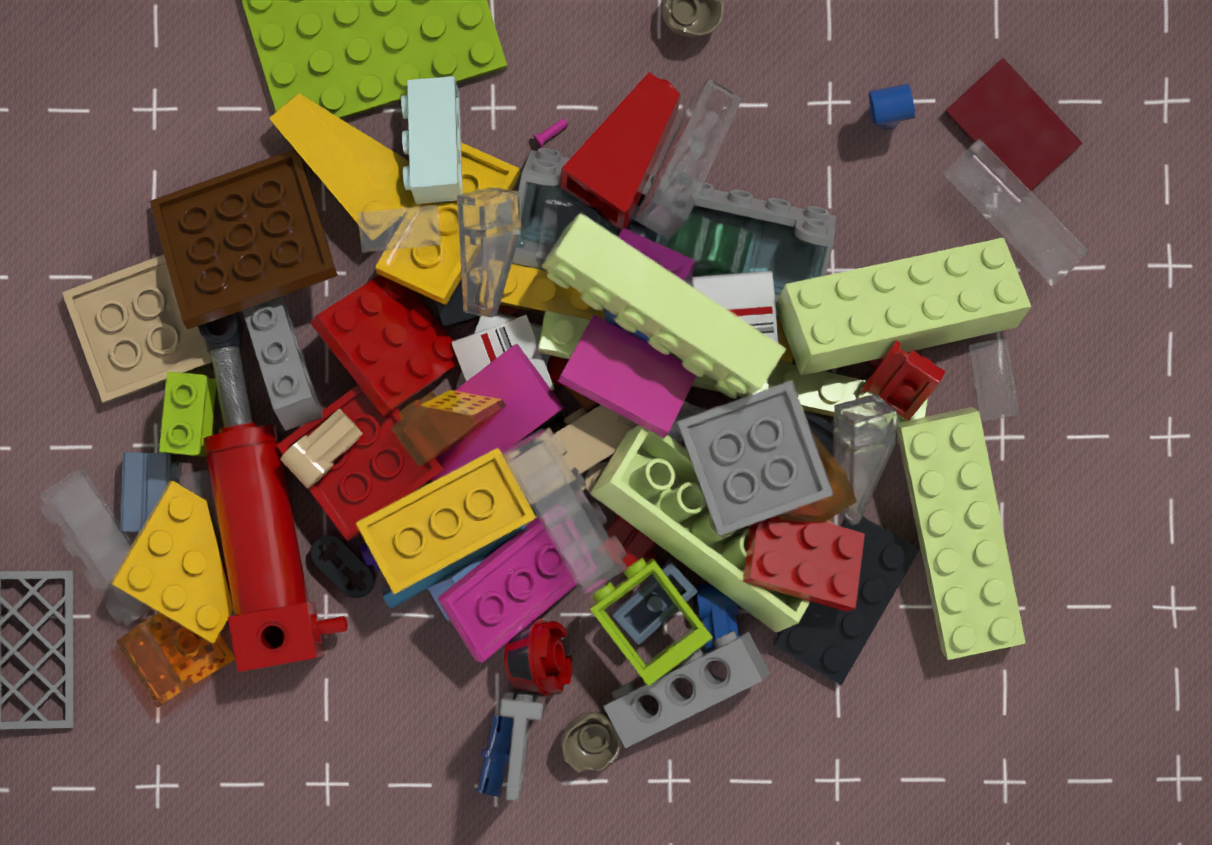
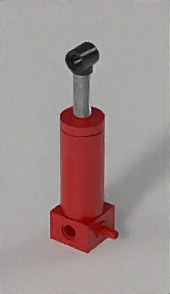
(257, 525)

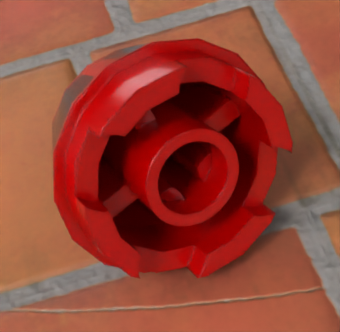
(538, 659)

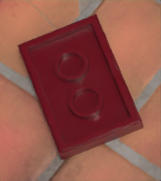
(1014, 124)

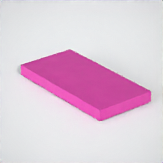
(527, 407)
(507, 591)

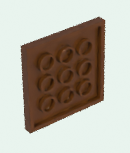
(242, 239)

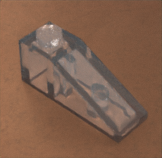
(488, 242)
(863, 446)

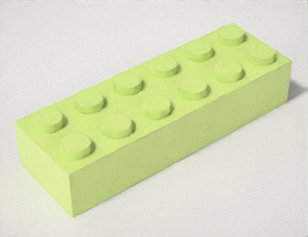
(907, 300)
(662, 308)
(659, 494)
(960, 533)

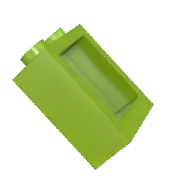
(673, 653)

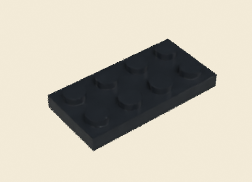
(834, 638)

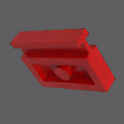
(904, 380)

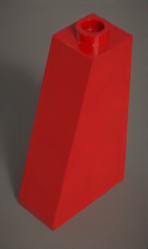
(622, 152)

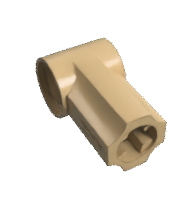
(313, 455)

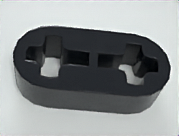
(336, 573)

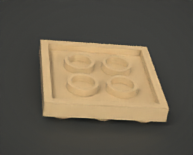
(133, 329)

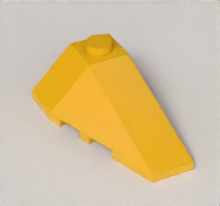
(347, 161)

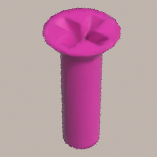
(550, 132)

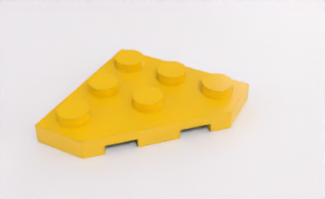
(178, 565)

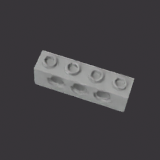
(282, 363)
(744, 669)

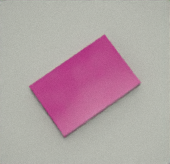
(628, 376)

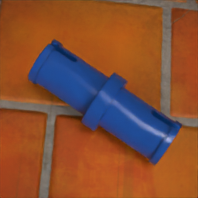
(496, 756)

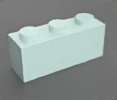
(432, 140)

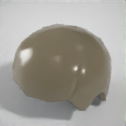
(693, 17)
(590, 742)

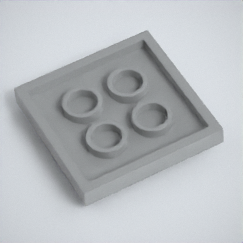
(755, 458)

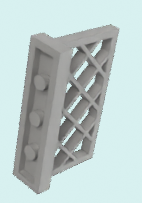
(522, 707)
(44, 723)

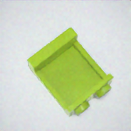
(188, 413)

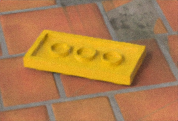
(437, 268)
(445, 521)

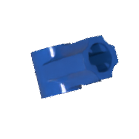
(891, 106)
(716, 612)

